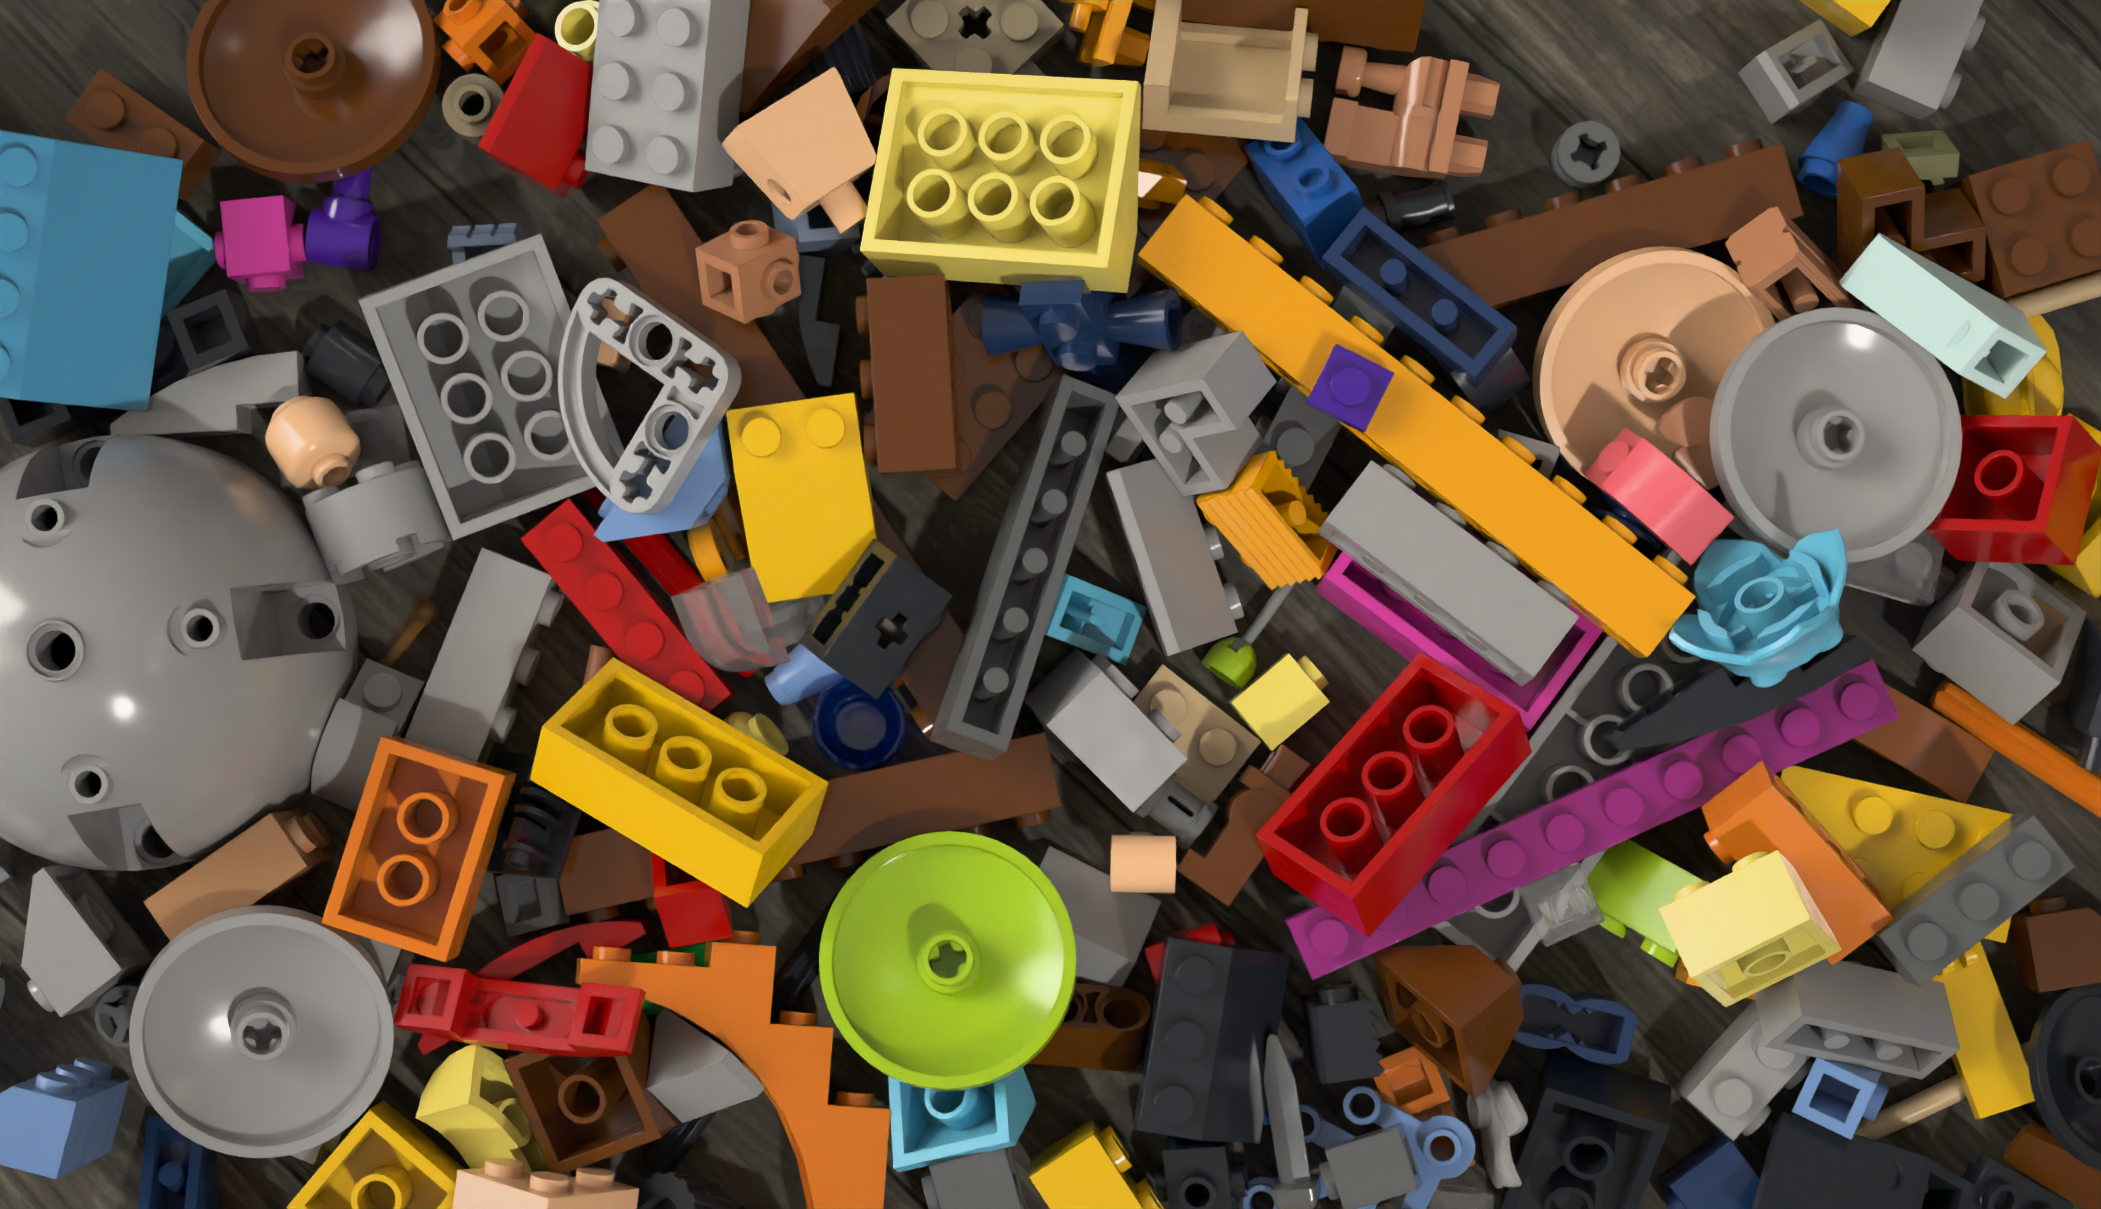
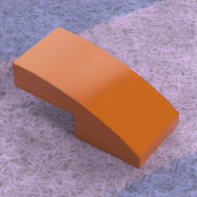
(1417, 1088)

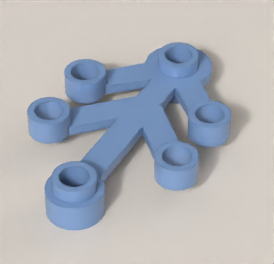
(1419, 1136)

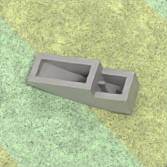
(220, 398)

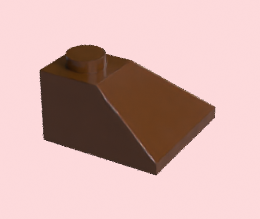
(1452, 1007)

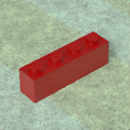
(623, 606)

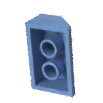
(61, 1118)

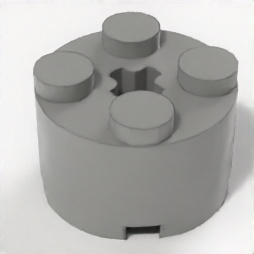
(378, 522)

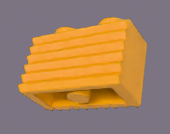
(1271, 522)

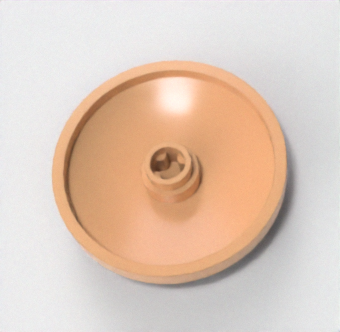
(1636, 344)

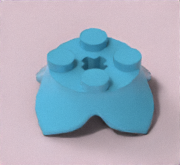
(1765, 610)

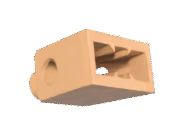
(808, 152)

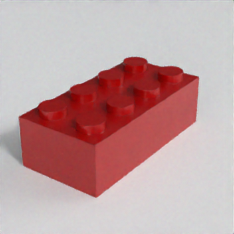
(1394, 793)

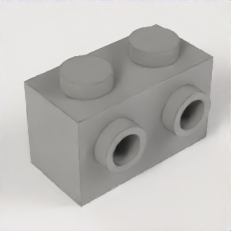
(1740, 1077)

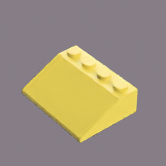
(1006, 179)

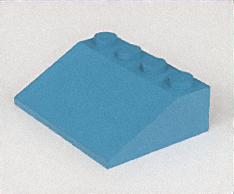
(82, 269)

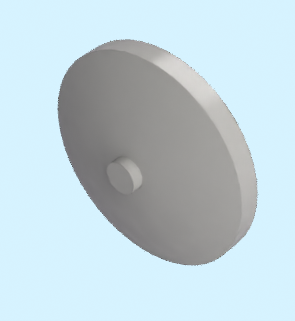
(1836, 429)
(261, 1031)

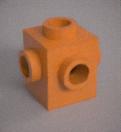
(486, 35)

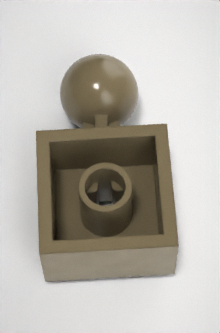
(1017, 41)

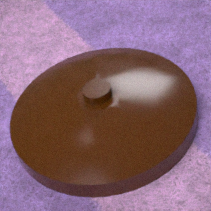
(312, 82)

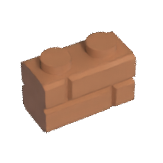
(1786, 267)

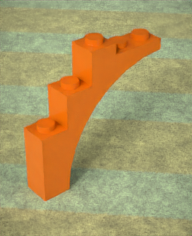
(836, 1144)

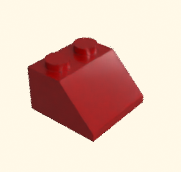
(544, 119)

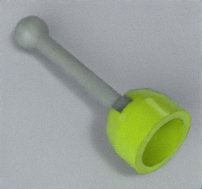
(1235, 658)

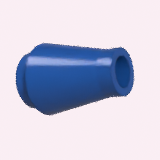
(1839, 138)

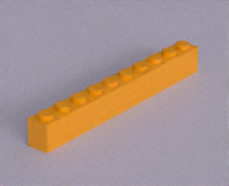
(1420, 430)

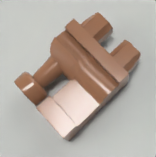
(1421, 129)

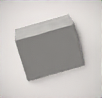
(1105, 923)

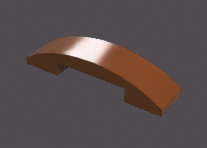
(1929, 748)

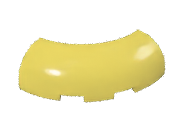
(479, 1110)

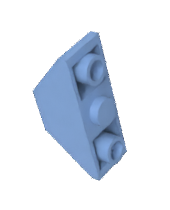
(696, 499)

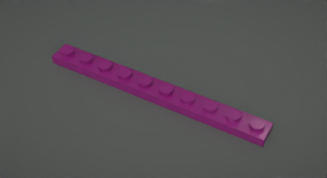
(1604, 814)

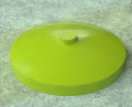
(948, 961)

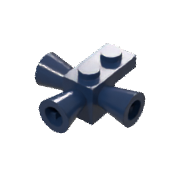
(1083, 327)

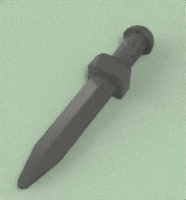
(1295, 1185)

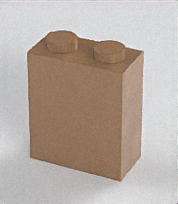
(245, 871)

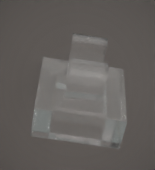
(1561, 904)

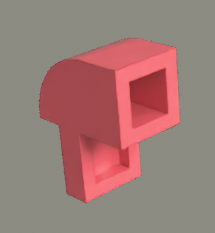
(1659, 495)

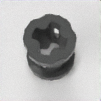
(1178, 811)

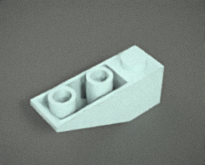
(1946, 315)

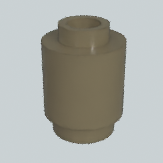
(459, 99)

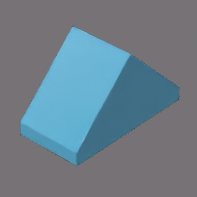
(1095, 619)

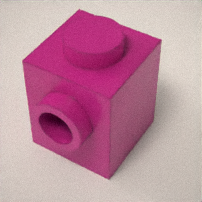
(261, 242)

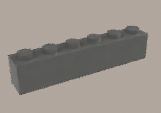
(1025, 570)

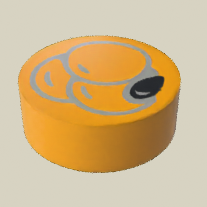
(709, 550)

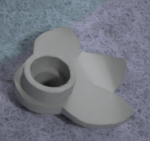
(1498, 1117)

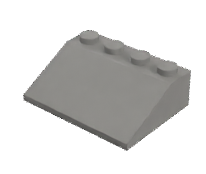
(479, 382)

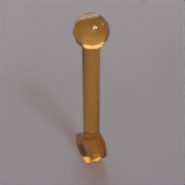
(426, 614)

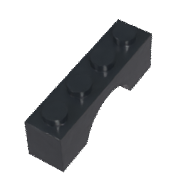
(189, 341)

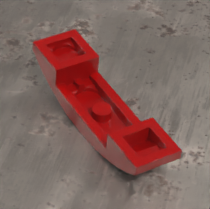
(606, 933)
(519, 1015)

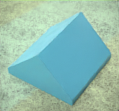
(953, 1124)

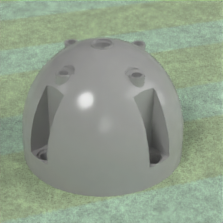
(173, 724)

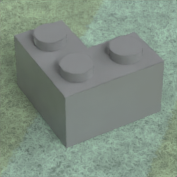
(1197, 409)
(1094, 716)

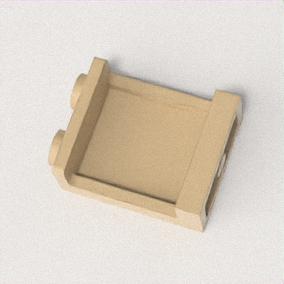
(1227, 77)

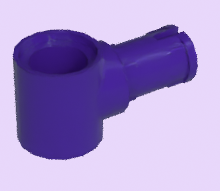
(345, 229)

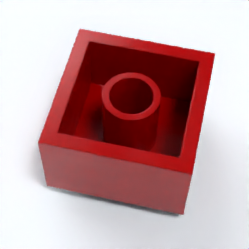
(2019, 490)

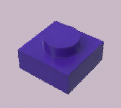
(1349, 388)

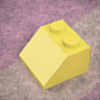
(1748, 928)

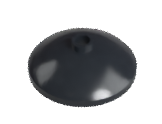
(2067, 1070)

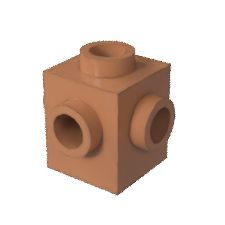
(748, 271)

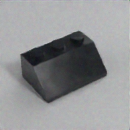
(1210, 1040)

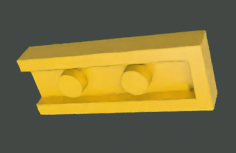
(1989, 1052)

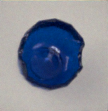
(856, 728)

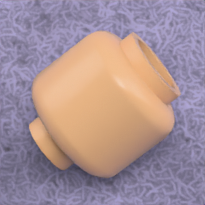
(312, 442)

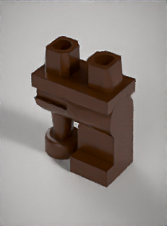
(1235, 848)

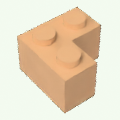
(506, 1186)

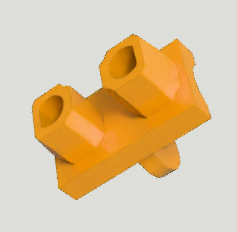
(1105, 34)

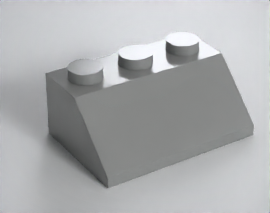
(1173, 558)

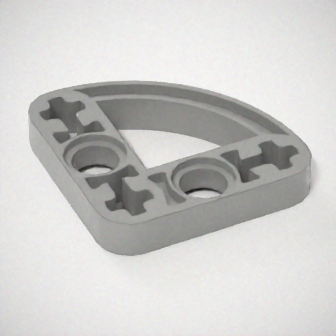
(680, 394)

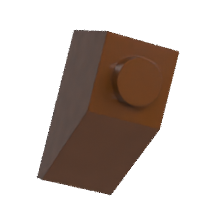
(2056, 944)

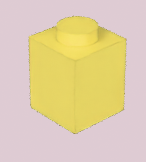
(1281, 699)

